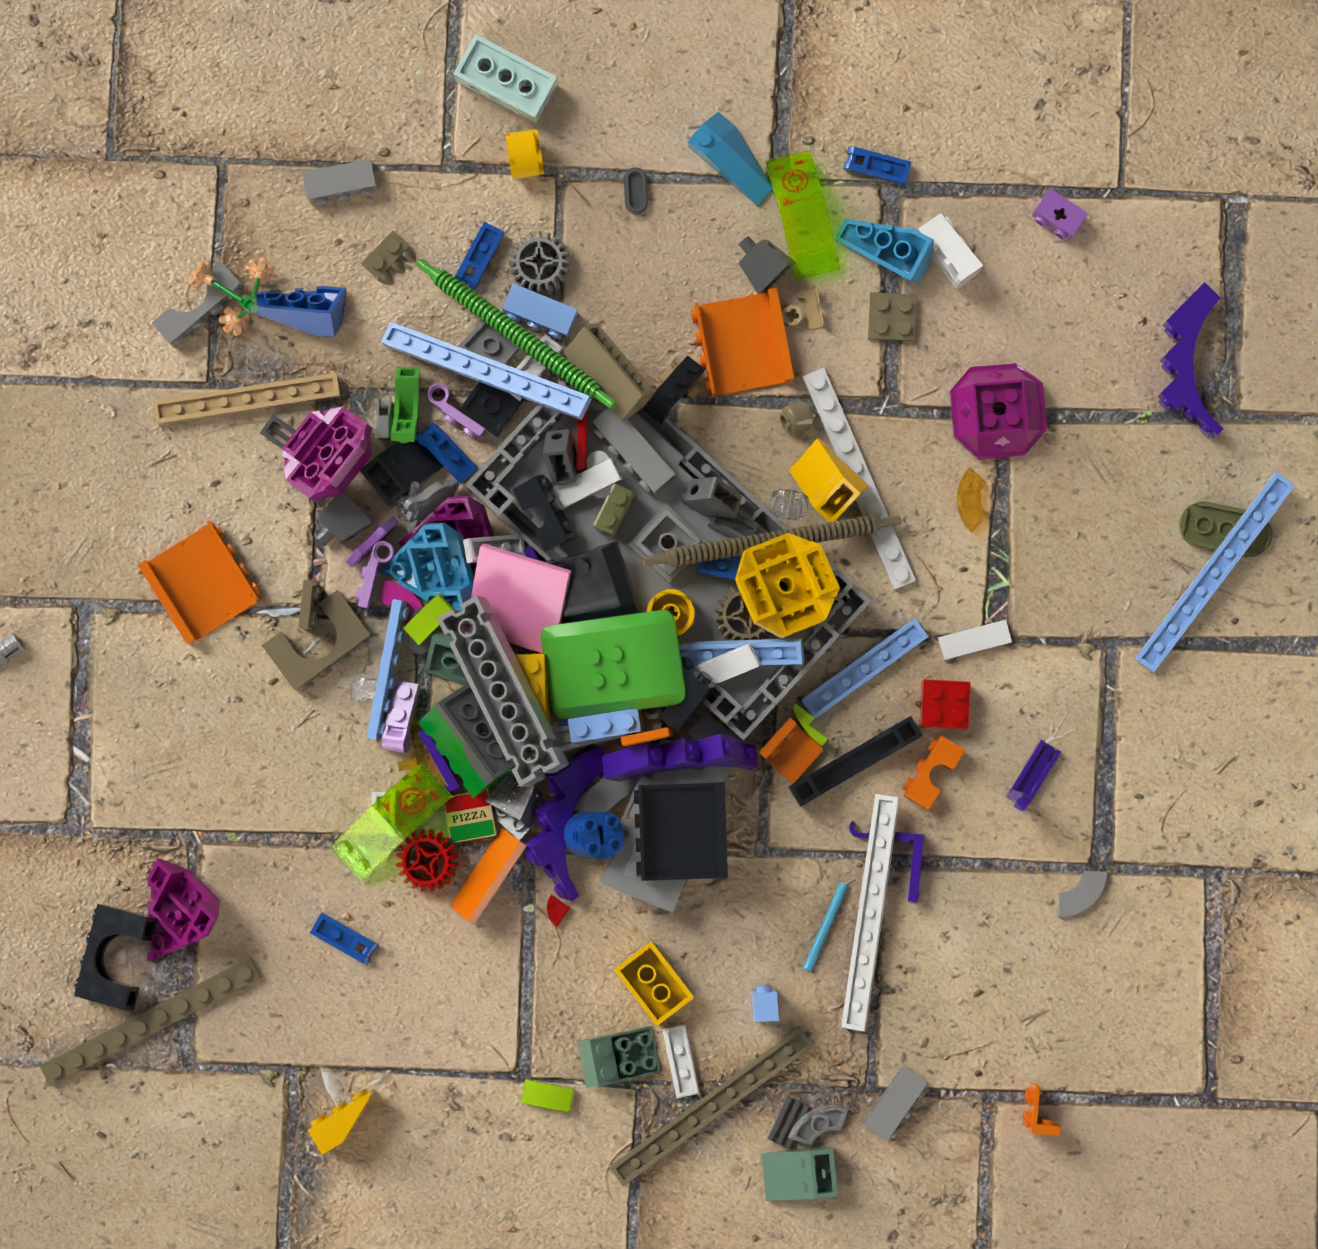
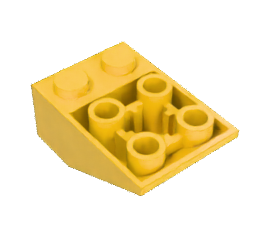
(827, 481)
(335, 1129)

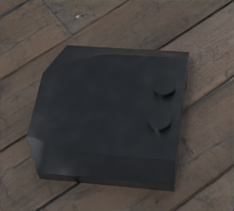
(597, 585)

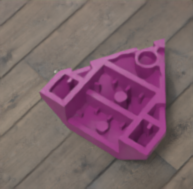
(461, 514)
(182, 908)

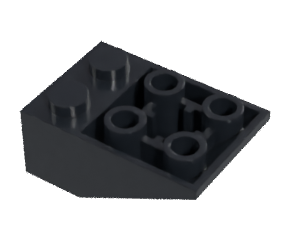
(399, 467)

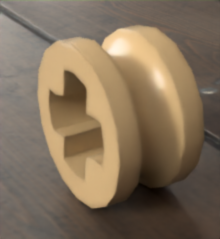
(796, 322)

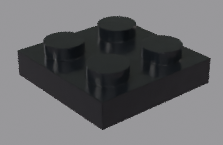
(490, 407)

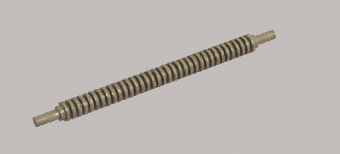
(731, 547)

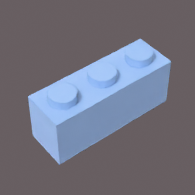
(539, 311)
(606, 725)
(764, 1004)

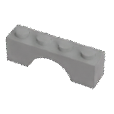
(177, 325)

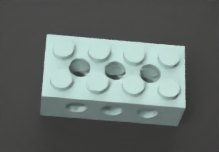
(504, 63)

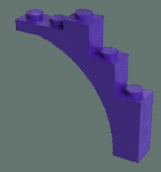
(1182, 391)
(682, 753)
(549, 846)

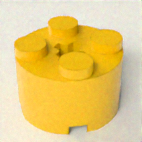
(524, 154)
(681, 604)

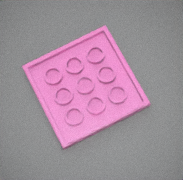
(521, 593)

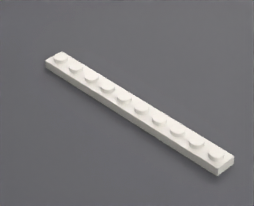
(848, 451)
(870, 912)

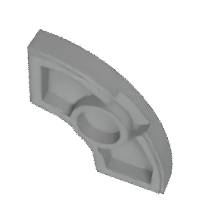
(1083, 895)
(817, 1122)

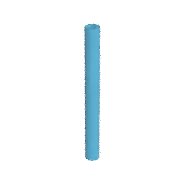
(825, 927)

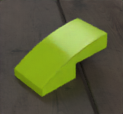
(426, 620)
(804, 720)
(548, 1095)

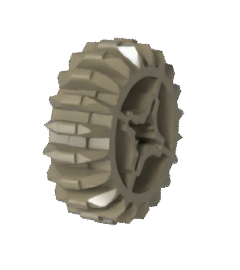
(730, 617)

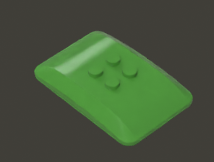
(613, 664)

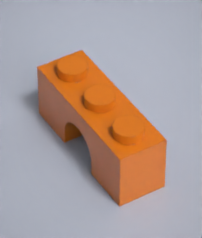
(920, 788)

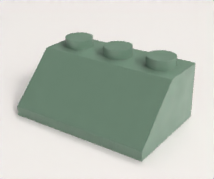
(442, 660)

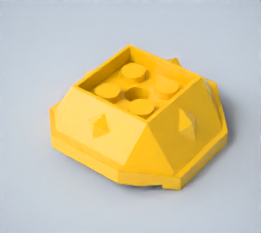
(808, 581)

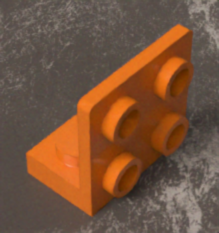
(791, 751)
(1044, 1125)

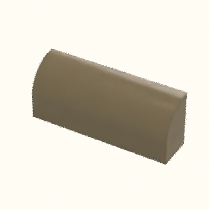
(605, 363)

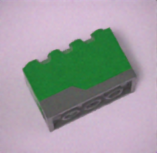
(467, 740)

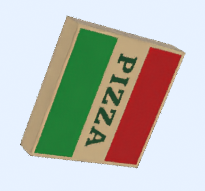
(470, 817)

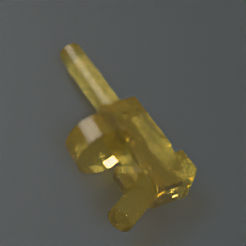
(419, 753)

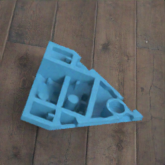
(434, 565)

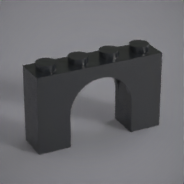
(698, 688)
(93, 980)

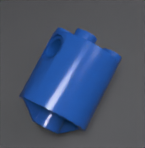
(594, 834)

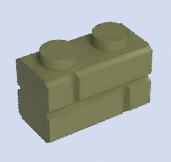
(614, 510)

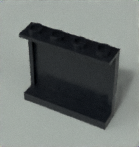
(681, 831)

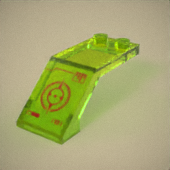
(803, 214)
(390, 821)

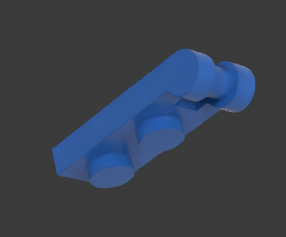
(877, 165)
(480, 254)
(447, 452)
(343, 938)

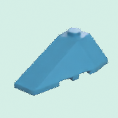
(727, 153)
(893, 247)

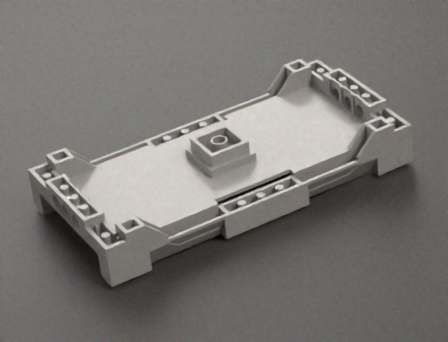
(738, 701)

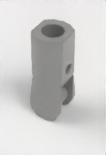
(383, 422)

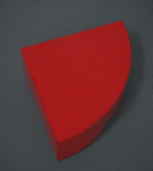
(556, 910)

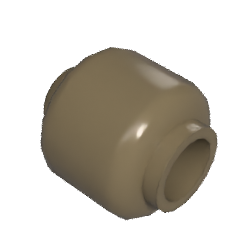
(797, 417)

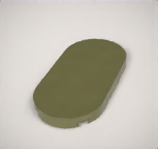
(1208, 523)

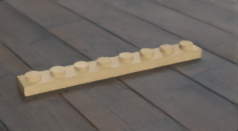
(246, 398)

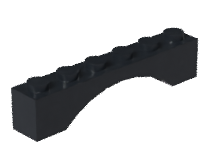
(855, 761)

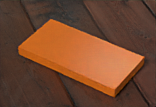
(648, 736)
(487, 876)

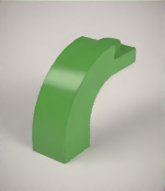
(406, 405)

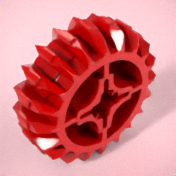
(422, 850)

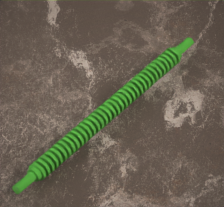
(516, 333)

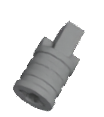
(10, 648)

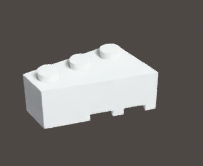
(951, 251)

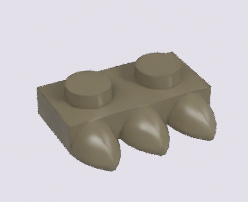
(387, 257)

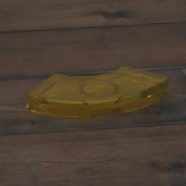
(969, 499)

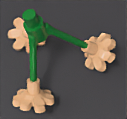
(235, 318)

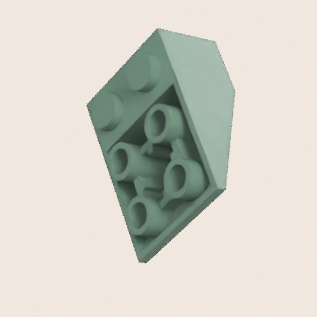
(618, 1056)
(800, 1174)

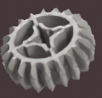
(549, 262)

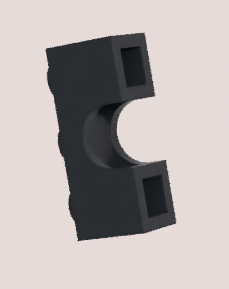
(673, 389)
(557, 527)

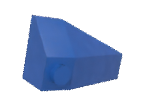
(310, 311)

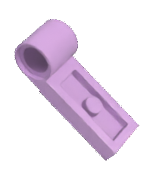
(454, 416)
(370, 573)
(399, 718)

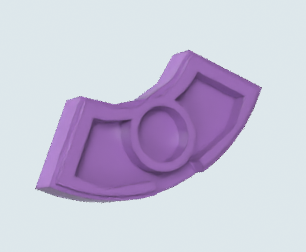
(366, 548)

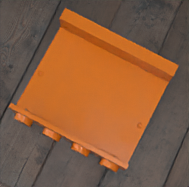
(743, 343)
(200, 583)

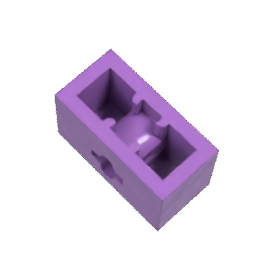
(1071, 217)

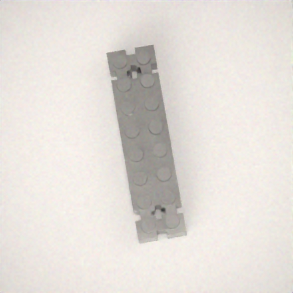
(502, 691)

